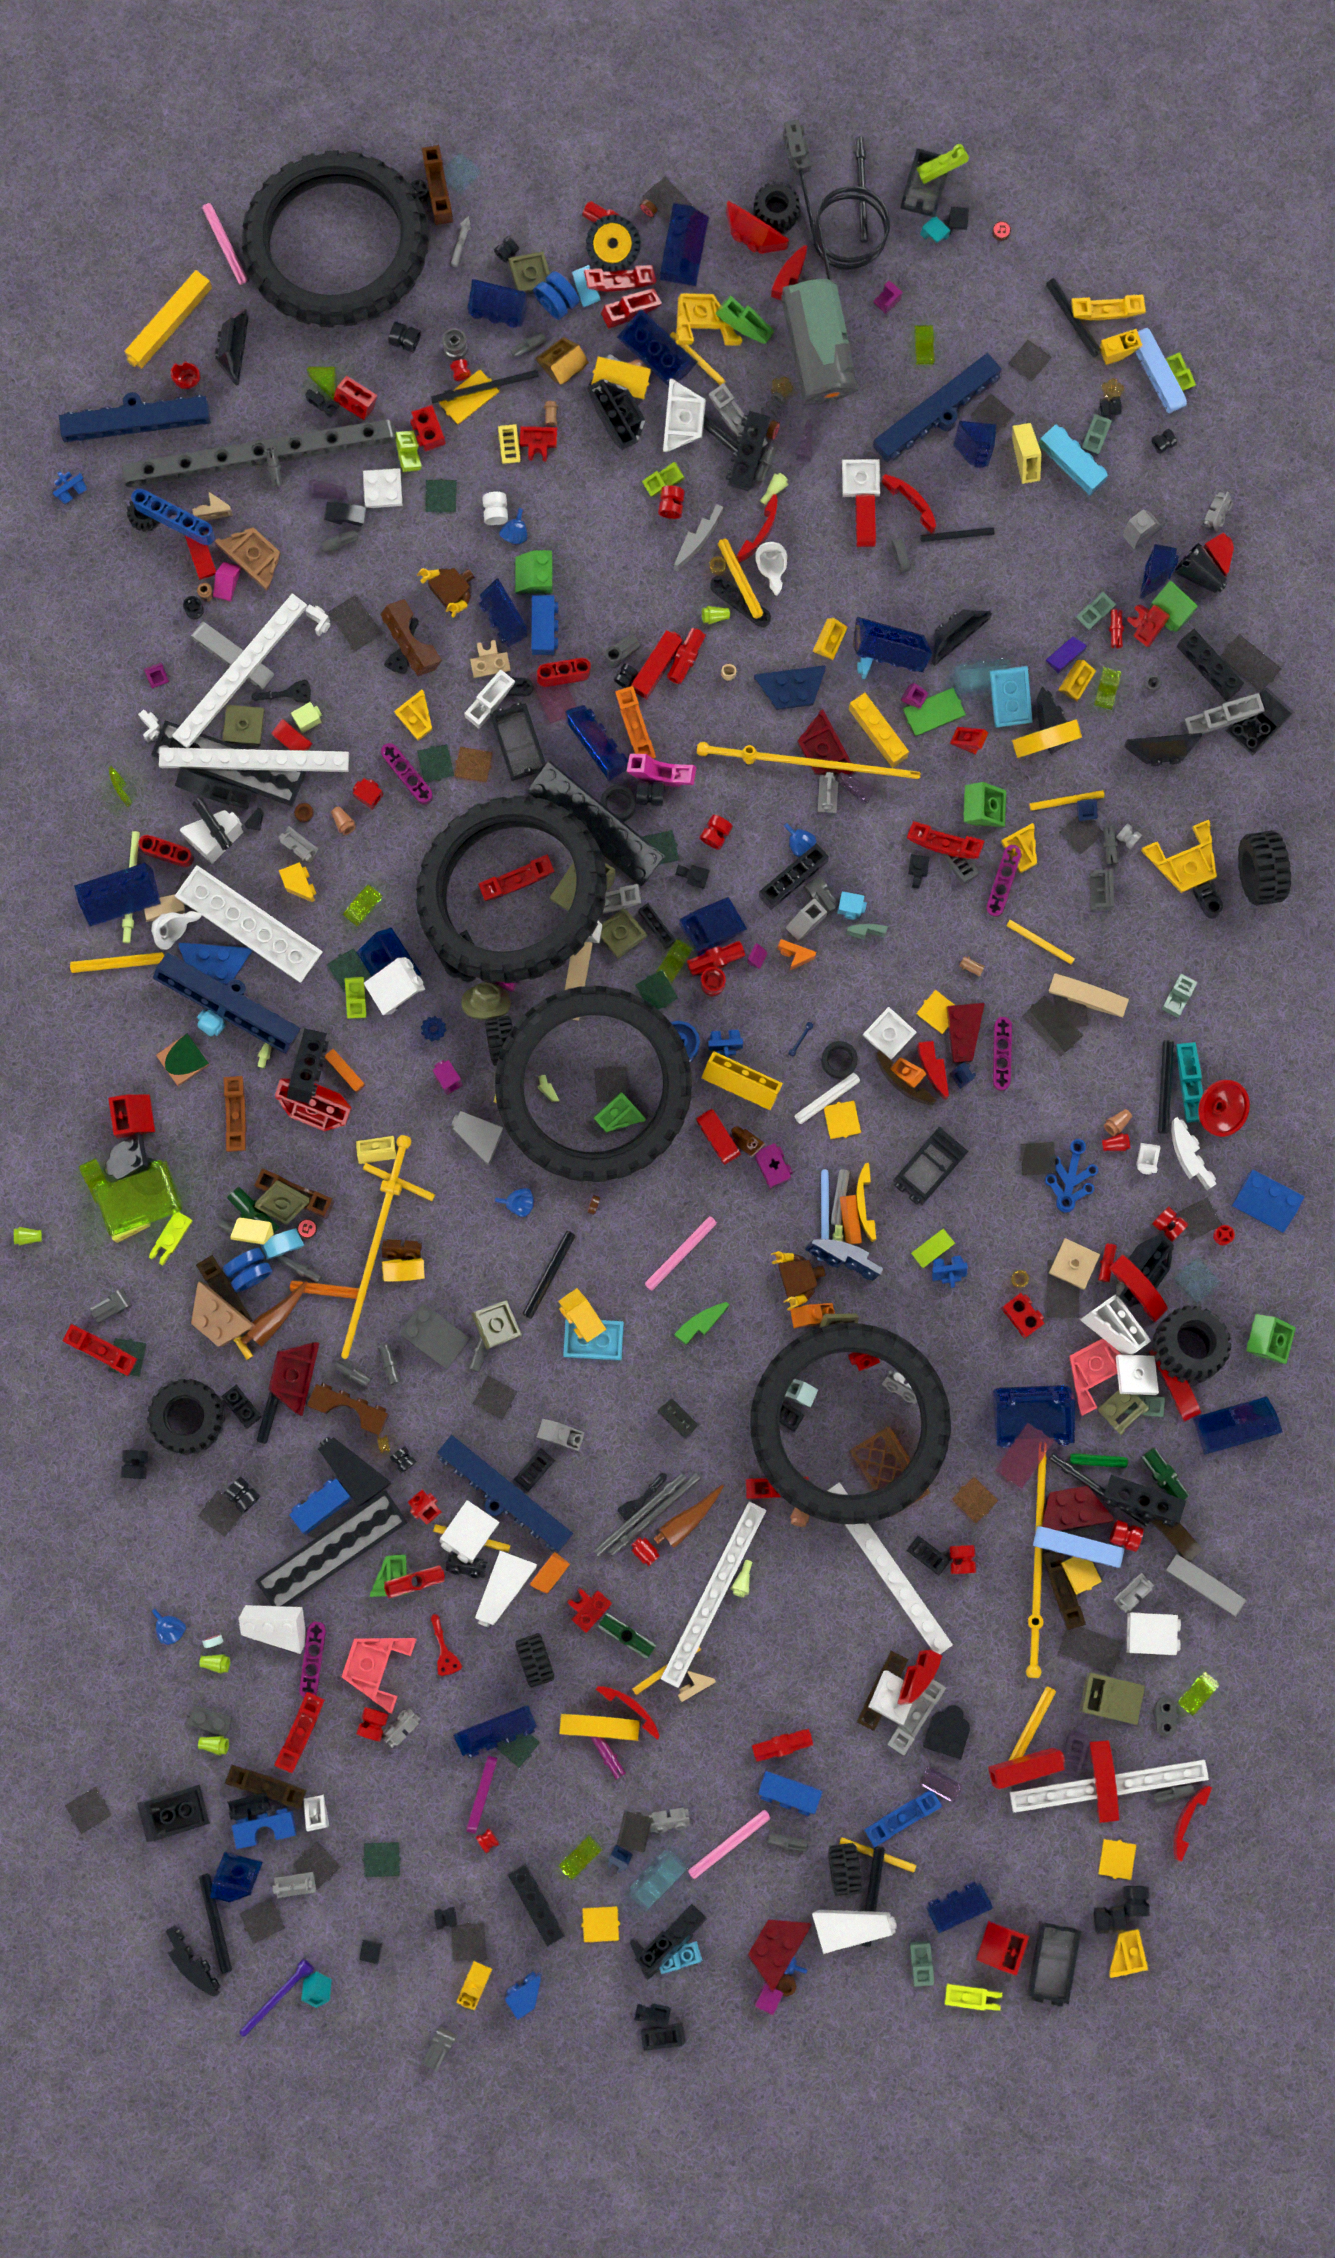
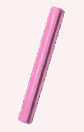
(225, 243)
(680, 1253)
(729, 1844)

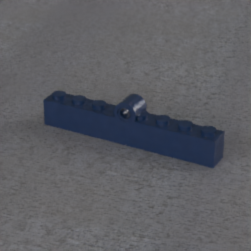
(938, 407)
(134, 419)
(227, 1002)
(505, 1493)

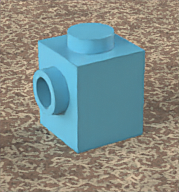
(851, 905)

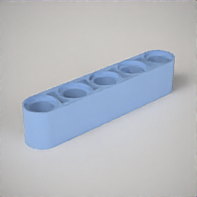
(1160, 372)
(1078, 1547)

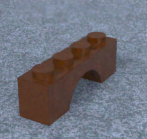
(437, 185)
(421, 657)
(318, 1203)
(371, 1418)

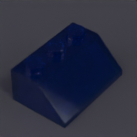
(497, 303)
(975, 442)
(1158, 568)
(502, 614)
(382, 950)
(958, 1907)

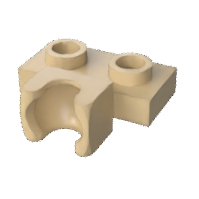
(489, 661)

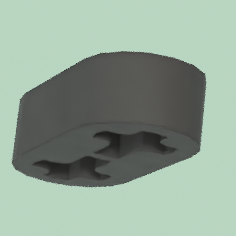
(901, 555)

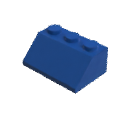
(1267, 1201)

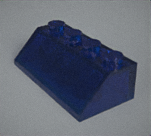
(684, 245)
(656, 348)
(891, 645)
(596, 741)
(118, 894)
(1237, 1425)
(496, 1730)

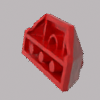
(754, 232)
(323, 1112)

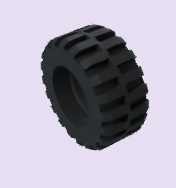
(1264, 868)
(1205, 1326)
(164, 1401)

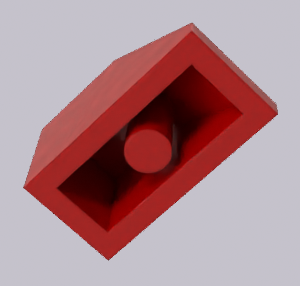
(1221, 551)

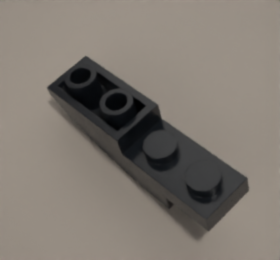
(213, 789)
(671, 1940)
(194, 1971)

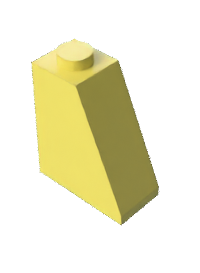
(1027, 452)

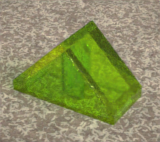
(325, 378)

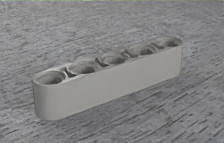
(228, 652)

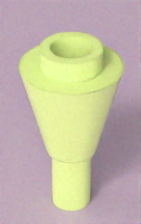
(776, 485)
(741, 1584)

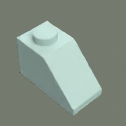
(801, 1393)

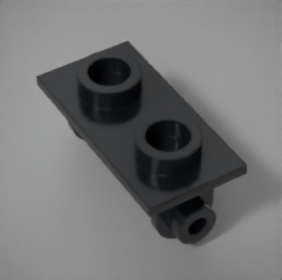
(475, 1570)
(249, 1805)

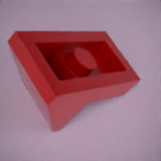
(969, 739)

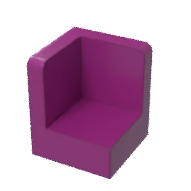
(889, 297)
(767, 2000)

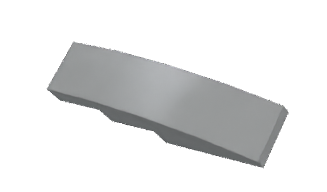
(695, 542)
(1225, 715)
(1206, 1585)

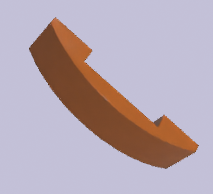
(235, 1114)

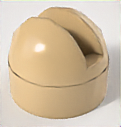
(730, 670)

